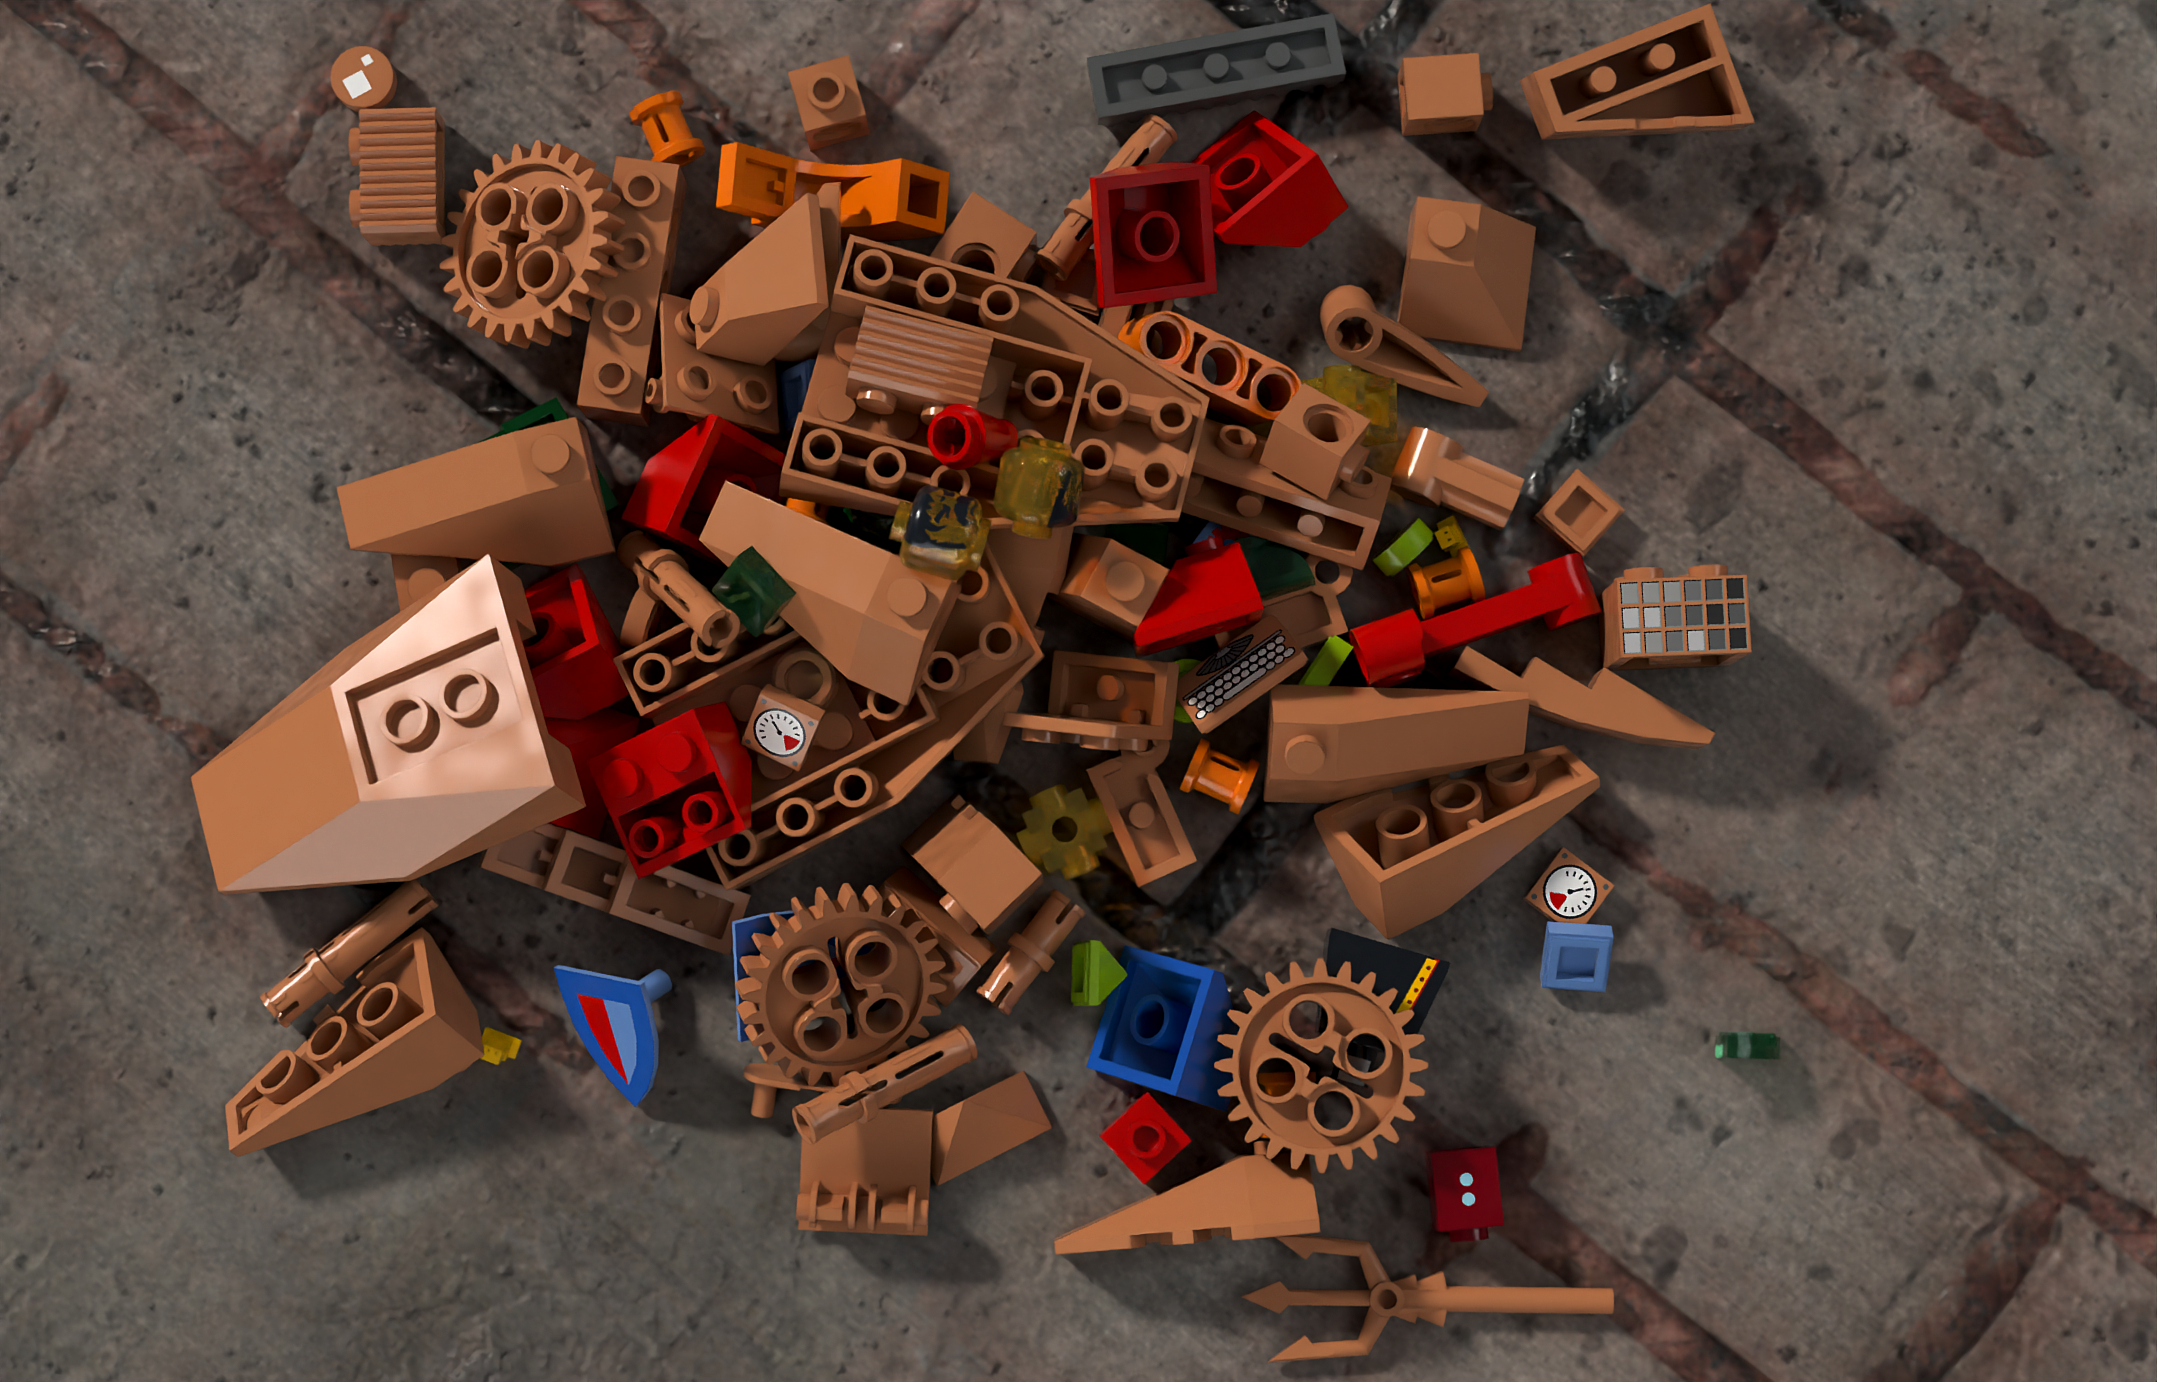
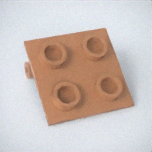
(709, 383)
(869, 1176)

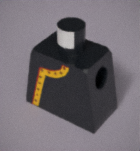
(1409, 972)

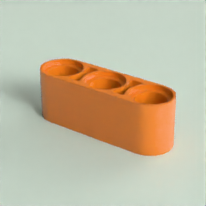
(1237, 366)

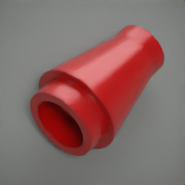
(968, 436)

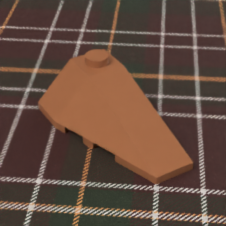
(1369, 739)
(1432, 844)

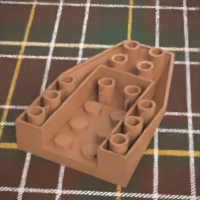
(1044, 374)
(867, 744)
(394, 752)

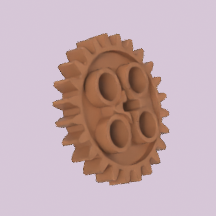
(532, 244)
(785, 1003)
(1350, 1013)

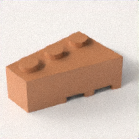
(973, 864)

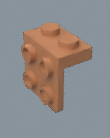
(1104, 702)

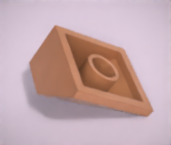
(1466, 274)
(765, 290)

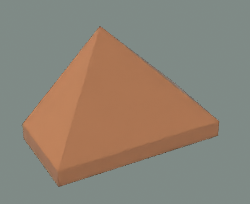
(985, 1127)

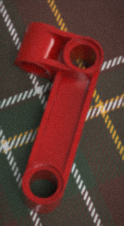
(1397, 645)

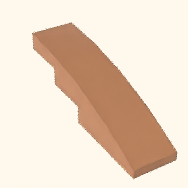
(1604, 707)
(606, 880)

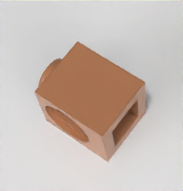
(1443, 94)
(829, 102)
(1316, 442)

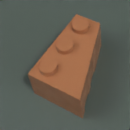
(1643, 84)

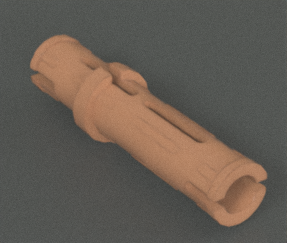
(1076, 232)
(667, 578)
(348, 951)
(824, 1116)

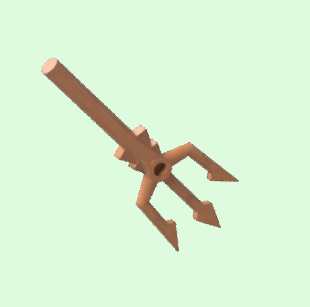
(1409, 1299)

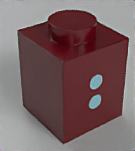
(1464, 1191)

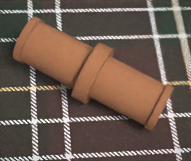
(1030, 952)

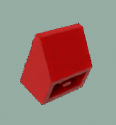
(677, 787)

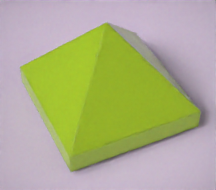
(1093, 973)

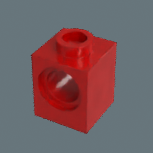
(1145, 1137)

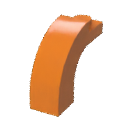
(877, 199)

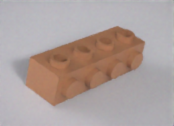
(1241, 493)

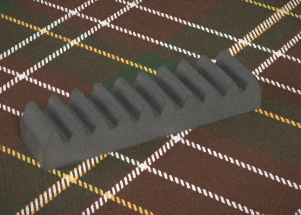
(1216, 69)

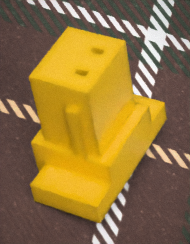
(1450, 535)
(499, 1046)

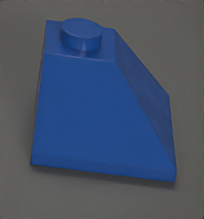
(1166, 1027)

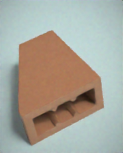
(1109, 584)

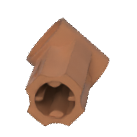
(1438, 473)

